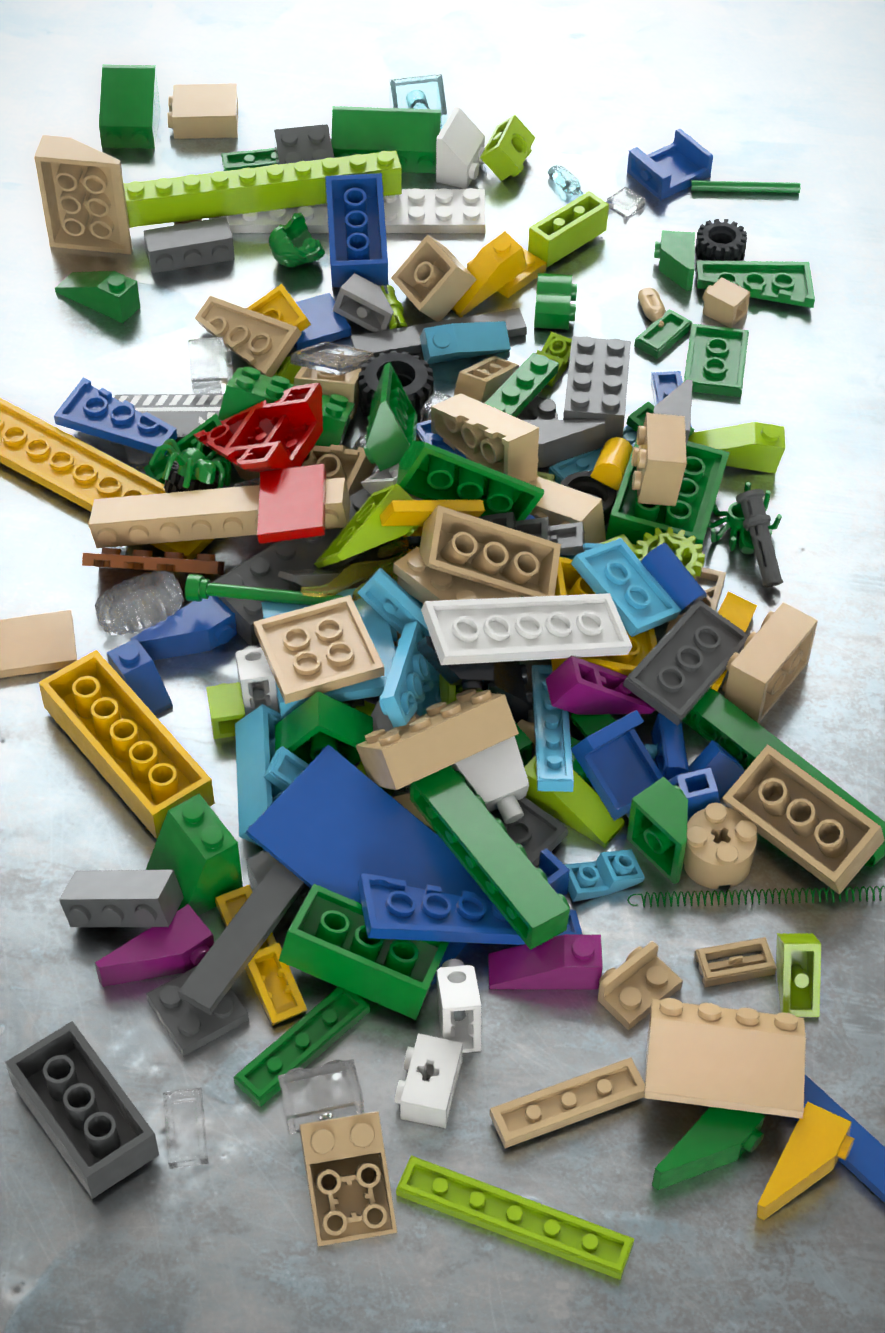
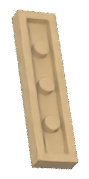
(567, 1102)

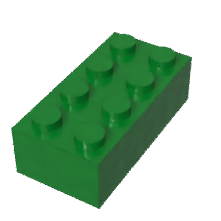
(250, 387)

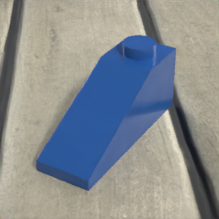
(190, 630)

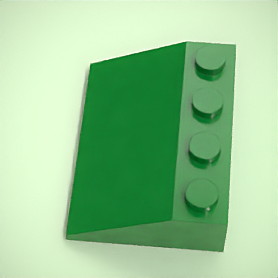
(694, 503)

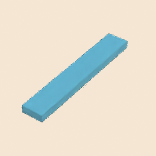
(552, 737)

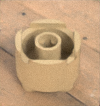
(719, 847)

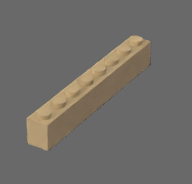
(194, 515)

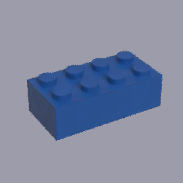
(357, 228)

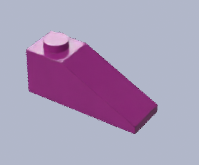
(592, 690)
(158, 951)
(557, 964)

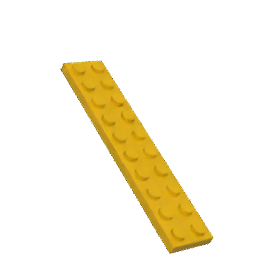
(74, 467)

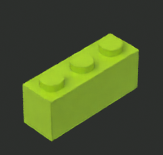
(568, 228)

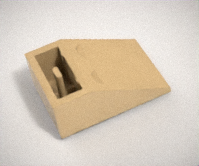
(347, 1178)

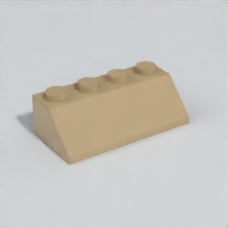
(489, 553)

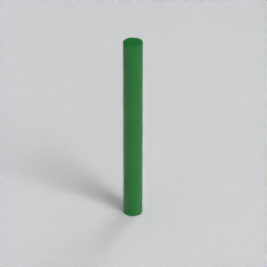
(745, 186)

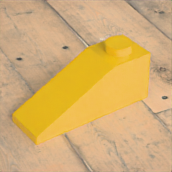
(493, 268)
(807, 1158)

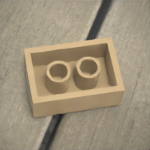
(770, 661)

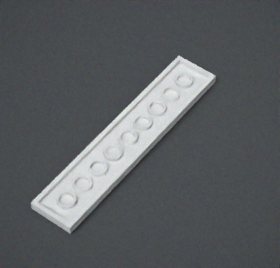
(408, 212)

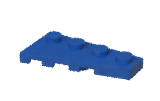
(103, 416)

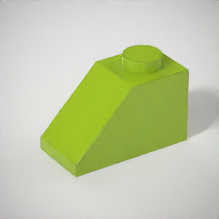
(799, 973)

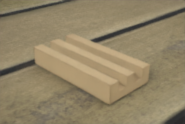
(737, 967)

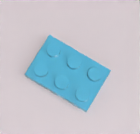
(634, 590)

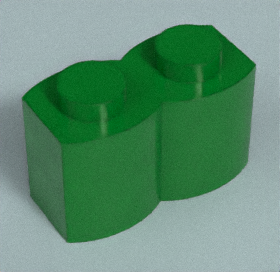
(553, 301)

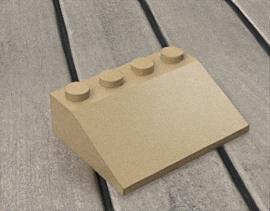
(82, 196)
(726, 1058)

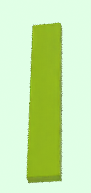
(515, 1217)

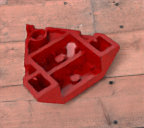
(272, 433)

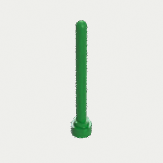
(200, 588)

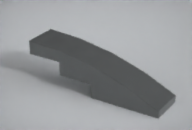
(570, 535)

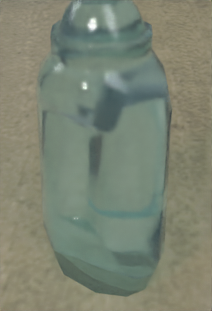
(565, 180)

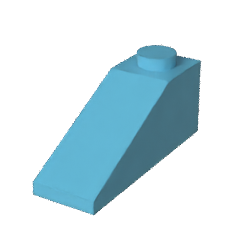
(463, 340)

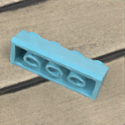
(253, 755)

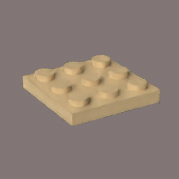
(318, 649)

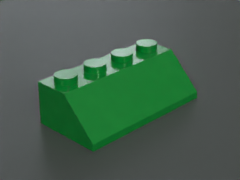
(380, 129)
(391, 422)
(442, 475)
(333, 945)

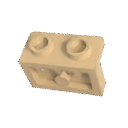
(633, 985)

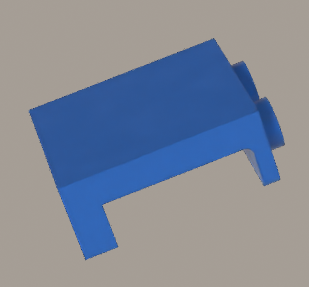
(671, 166)
(618, 764)

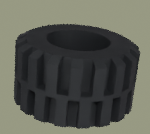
(412, 372)

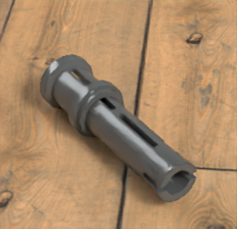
(757, 524)

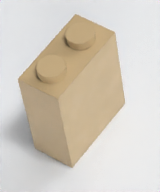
(203, 111)

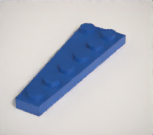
(428, 914)

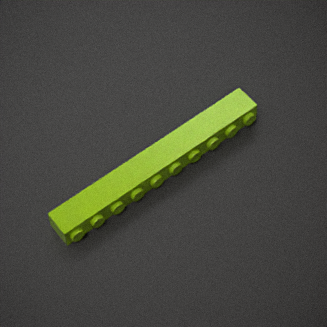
(251, 188)

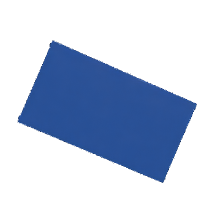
(343, 824)

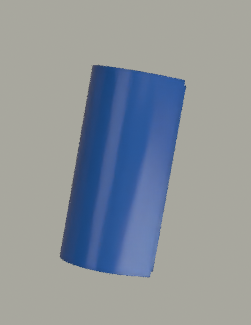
(673, 577)
(671, 748)

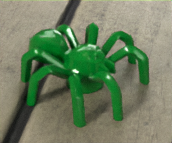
(193, 464)
(734, 520)

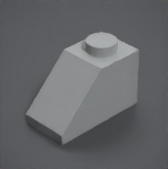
(364, 304)

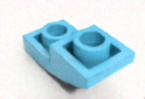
(606, 875)

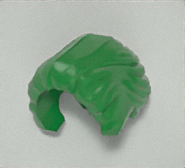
(294, 243)

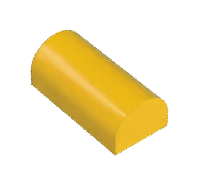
(612, 462)

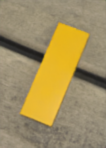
(417, 511)

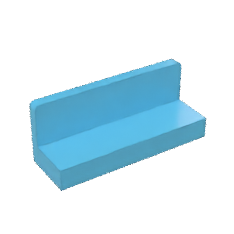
(392, 602)

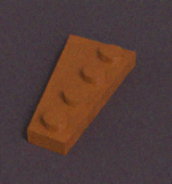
(144, 561)

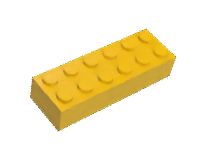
(123, 739)

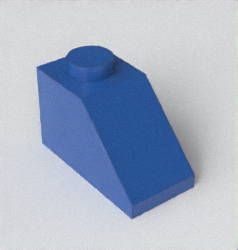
(140, 674)

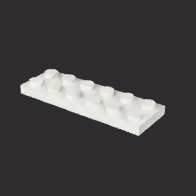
(525, 628)

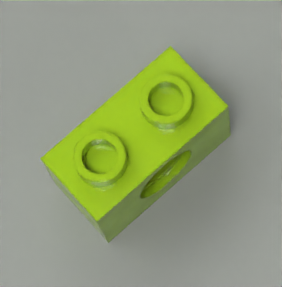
(508, 148)

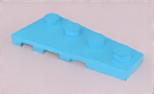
(408, 678)

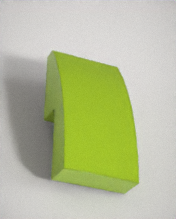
(557, 349)

